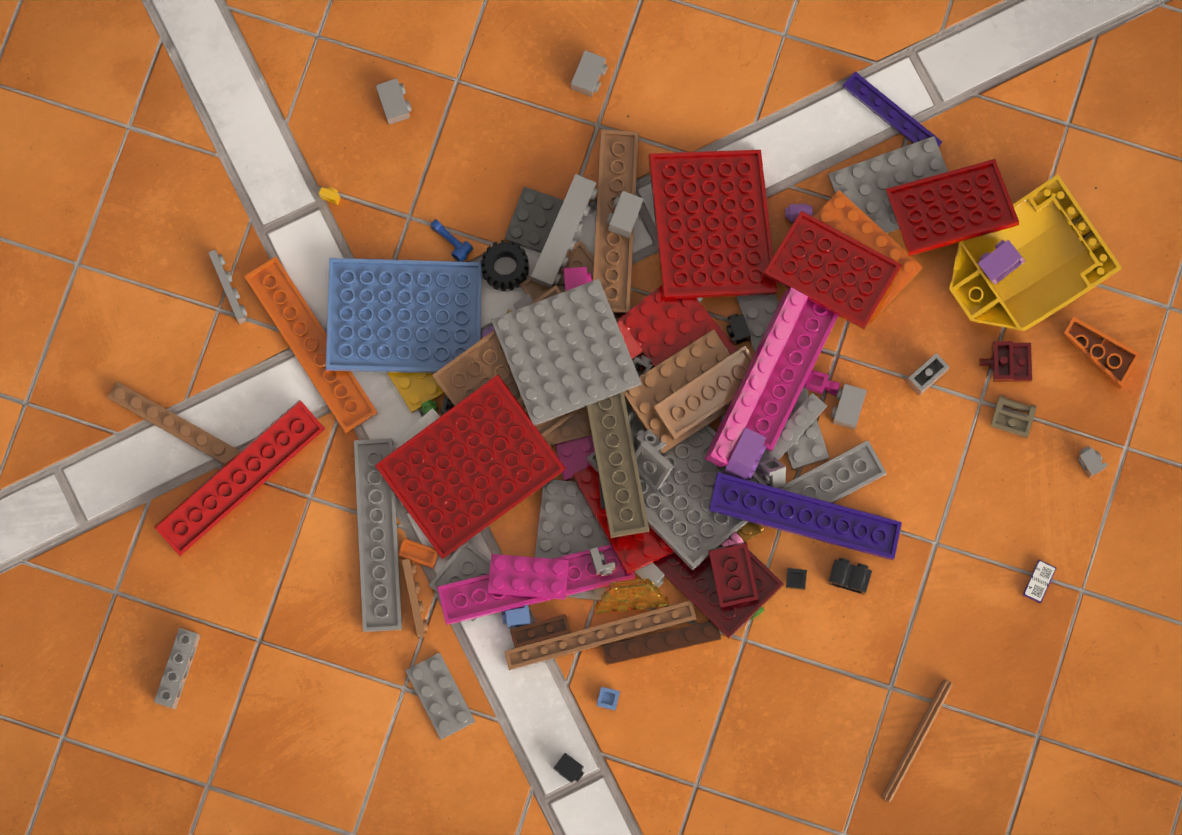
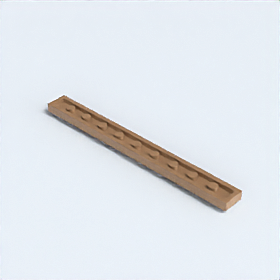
(600, 635)

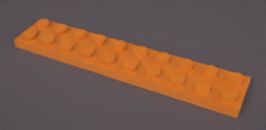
(309, 344)

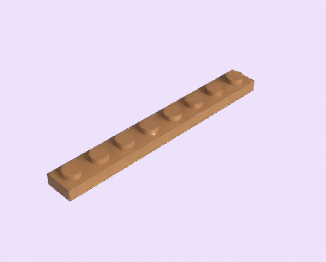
(172, 423)

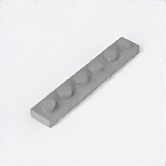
(794, 428)

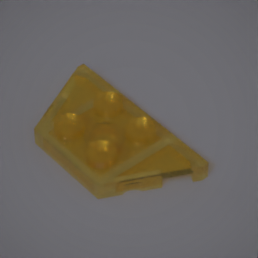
(630, 596)

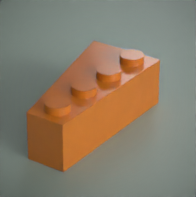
(1105, 352)

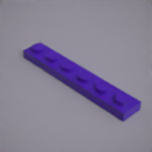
(887, 109)

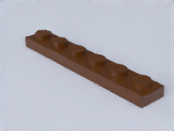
(661, 642)

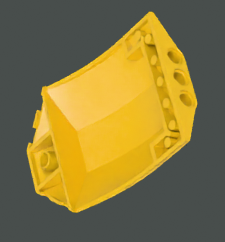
(1060, 256)

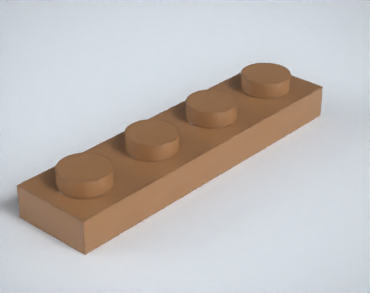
(416, 605)

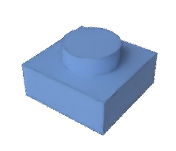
(608, 698)

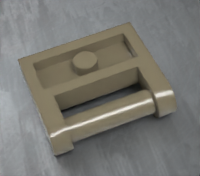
(1012, 422)

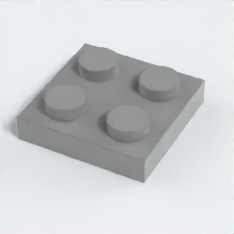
(652, 465)

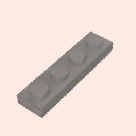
(232, 294)

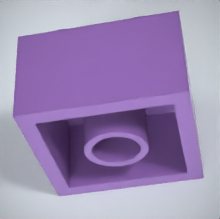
(1001, 261)
(746, 455)

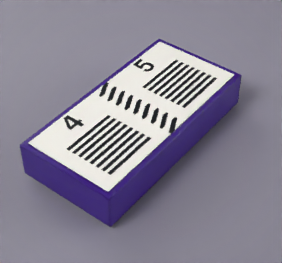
(1039, 581)

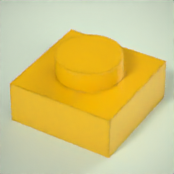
(330, 195)

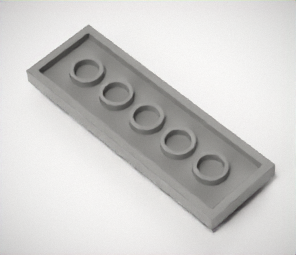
(839, 475)

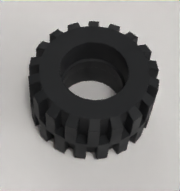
(505, 250)

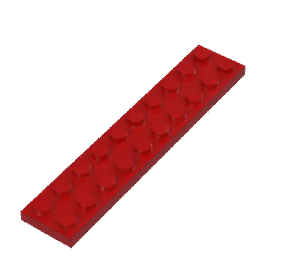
(239, 477)

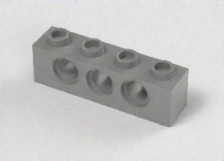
(177, 669)

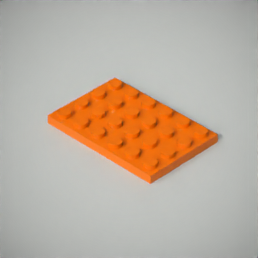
(852, 221)

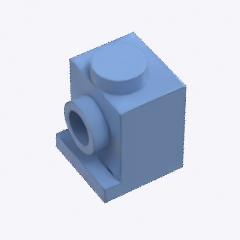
(516, 617)

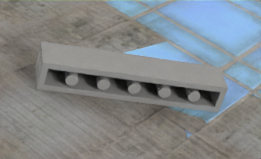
(563, 231)

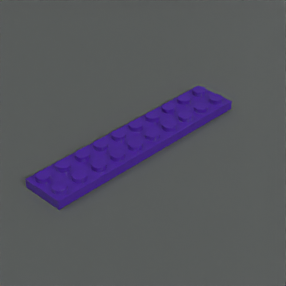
(805, 516)

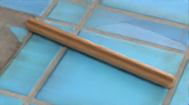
(917, 741)

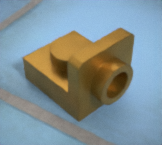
(750, 531)

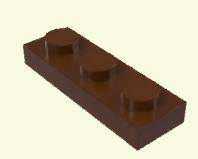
(540, 631)

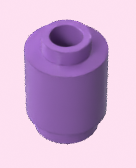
(794, 209)

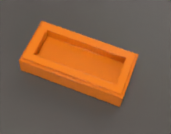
(418, 553)

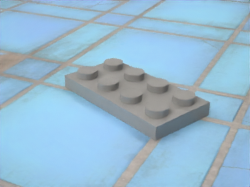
(440, 696)

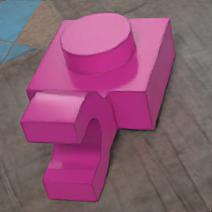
(819, 382)

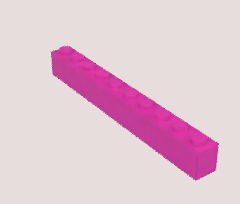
(755, 377)

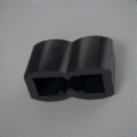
(849, 576)

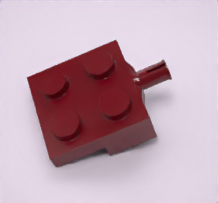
(1010, 362)

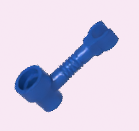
(461, 250)

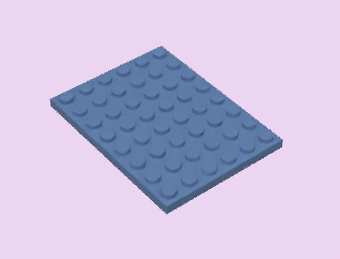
(401, 314)

